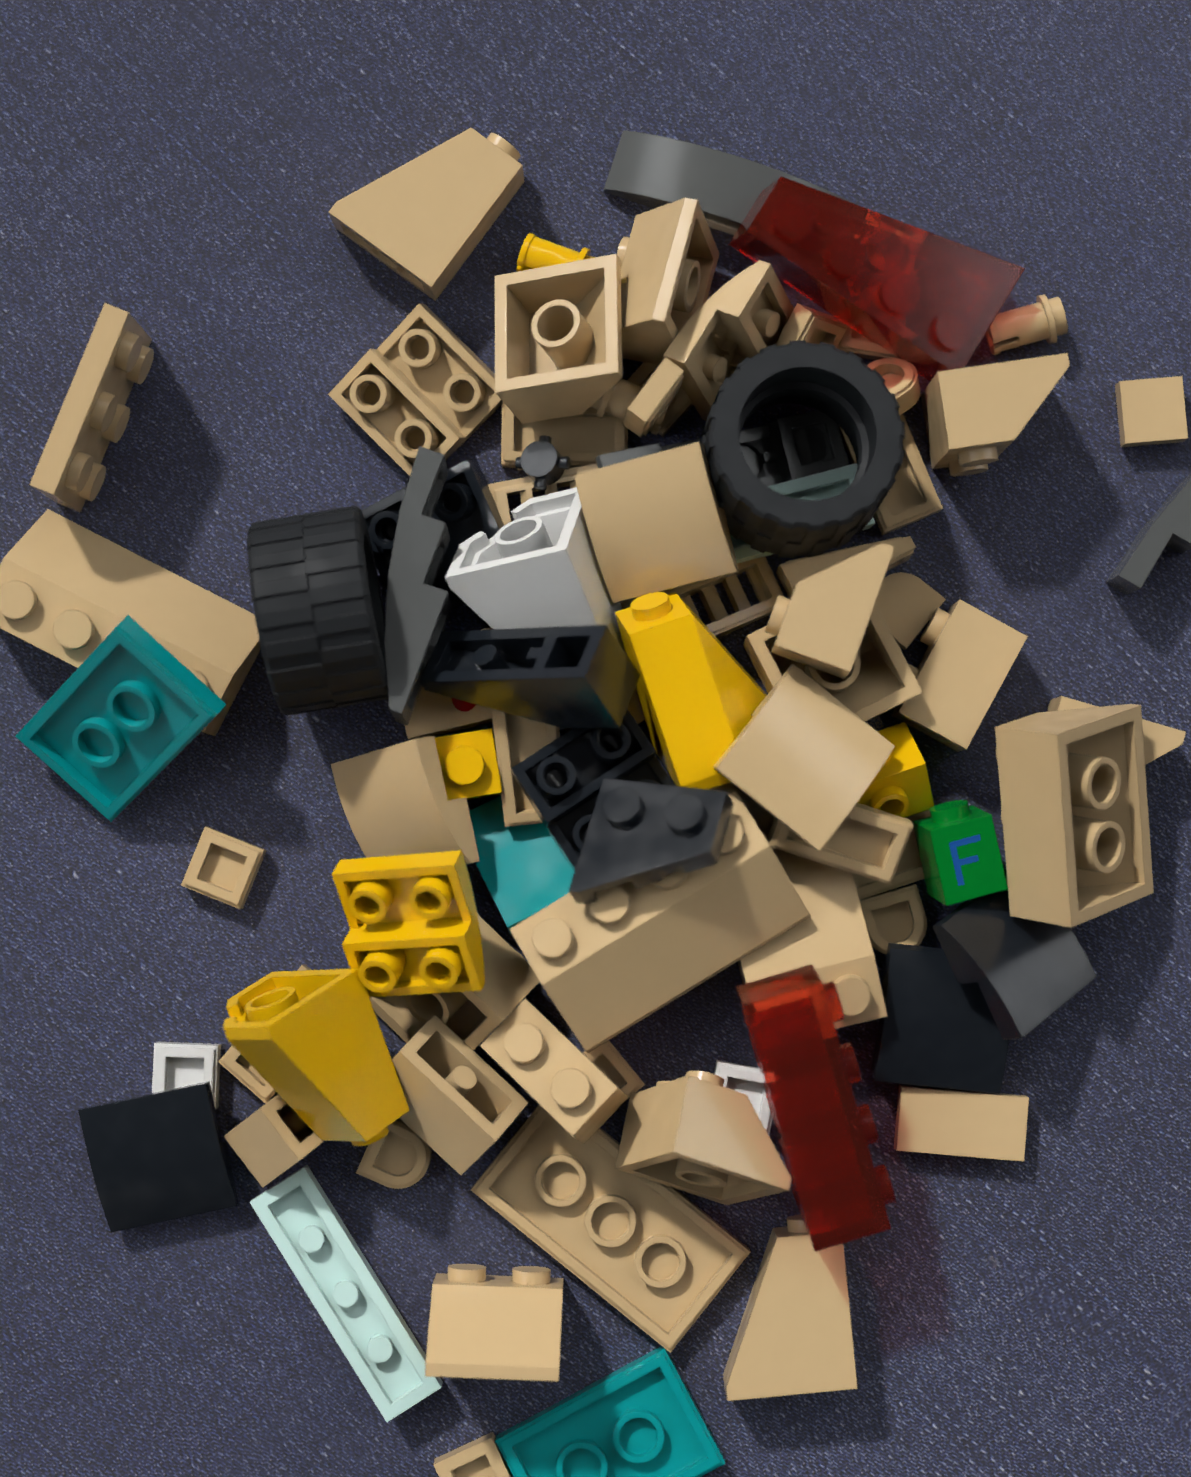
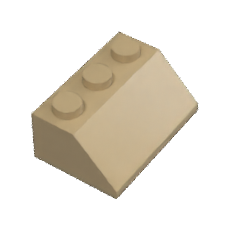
(1074, 813)

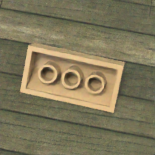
(74, 587)
(653, 943)

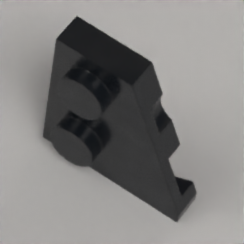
(647, 833)

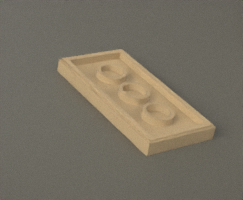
(613, 1230)

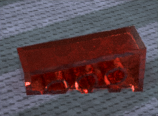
(879, 275)
(815, 1107)

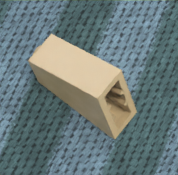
(433, 208)
(794, 1322)

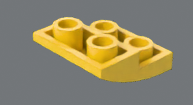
(411, 923)

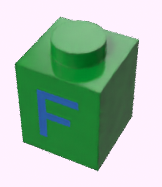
(959, 852)

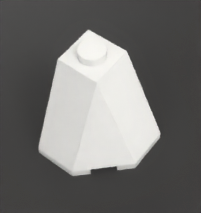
(535, 570)

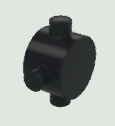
(542, 463)

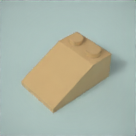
(830, 940)

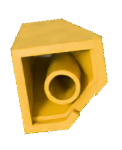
(687, 687)
(320, 1051)

